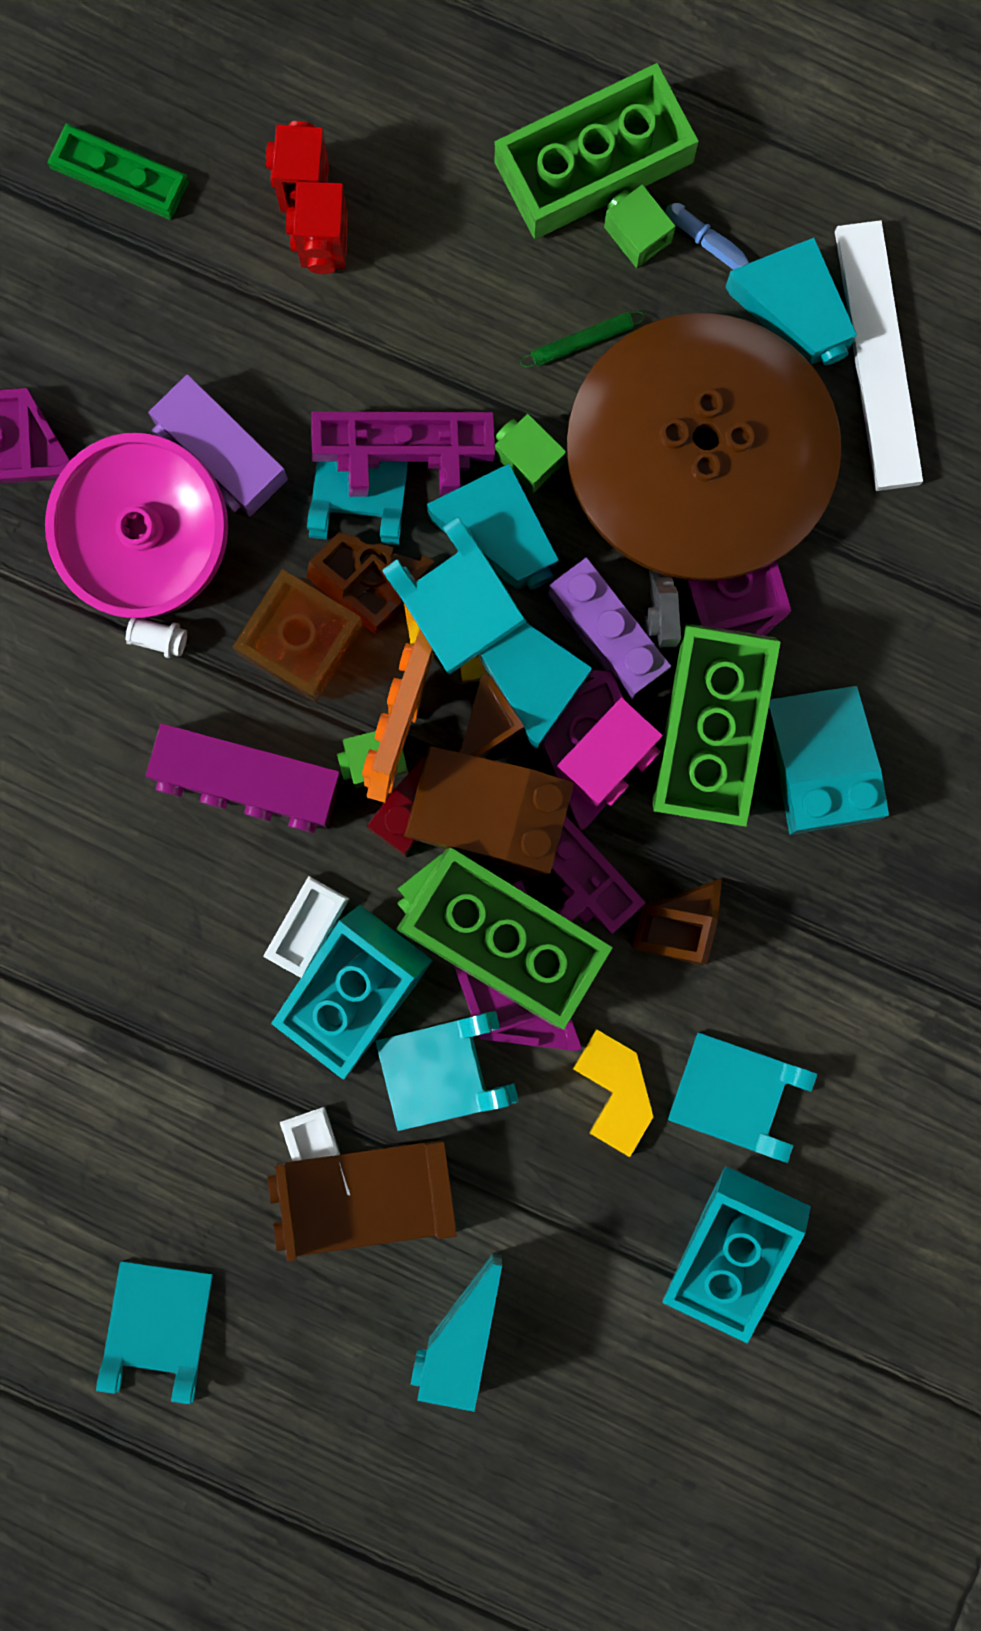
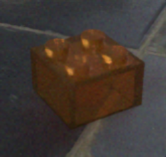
(298, 636)

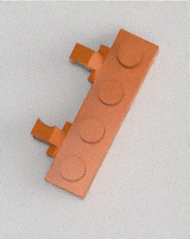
(392, 729)

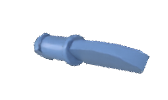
(709, 239)

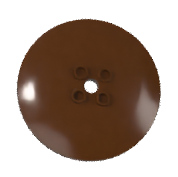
(693, 507)

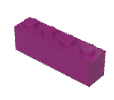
(243, 777)

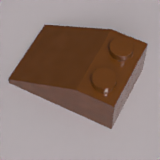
(489, 810)

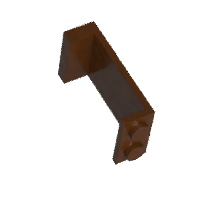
(392, 1198)

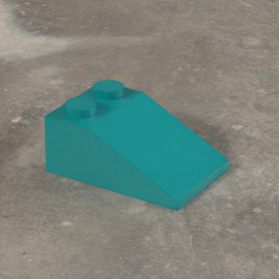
(826, 761)
(351, 990)
(737, 1254)
(456, 1349)

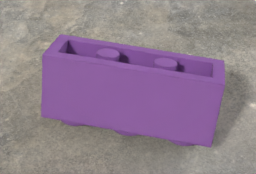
(234, 458)
(608, 629)

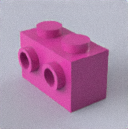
(610, 753)

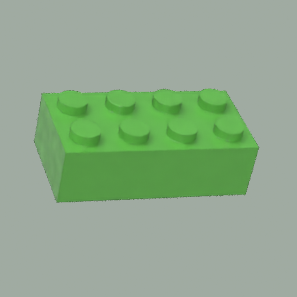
(595, 151)
(715, 724)
(504, 938)

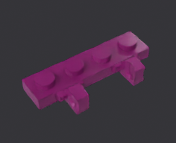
(367, 438)
(591, 883)

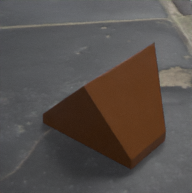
(491, 723)
(681, 925)

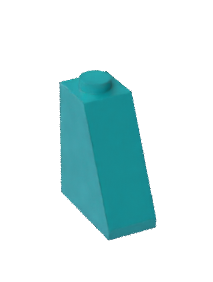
(796, 301)
(502, 526)
(535, 678)

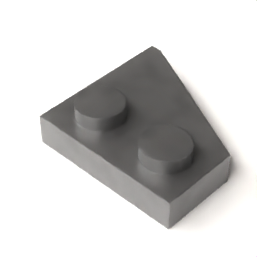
(663, 616)

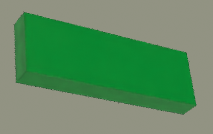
(118, 171)

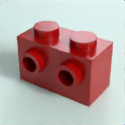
(296, 156)
(319, 226)

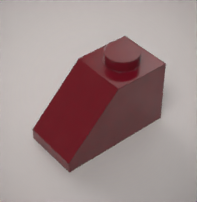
(393, 816)

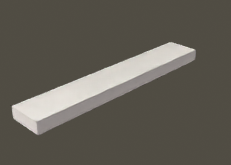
(878, 356)

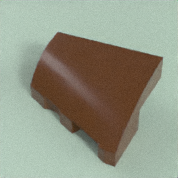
(354, 577)

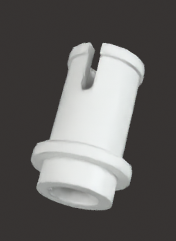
(157, 636)

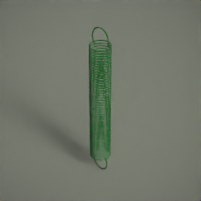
(537, 357)

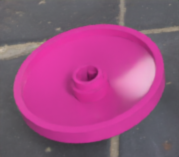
(136, 525)

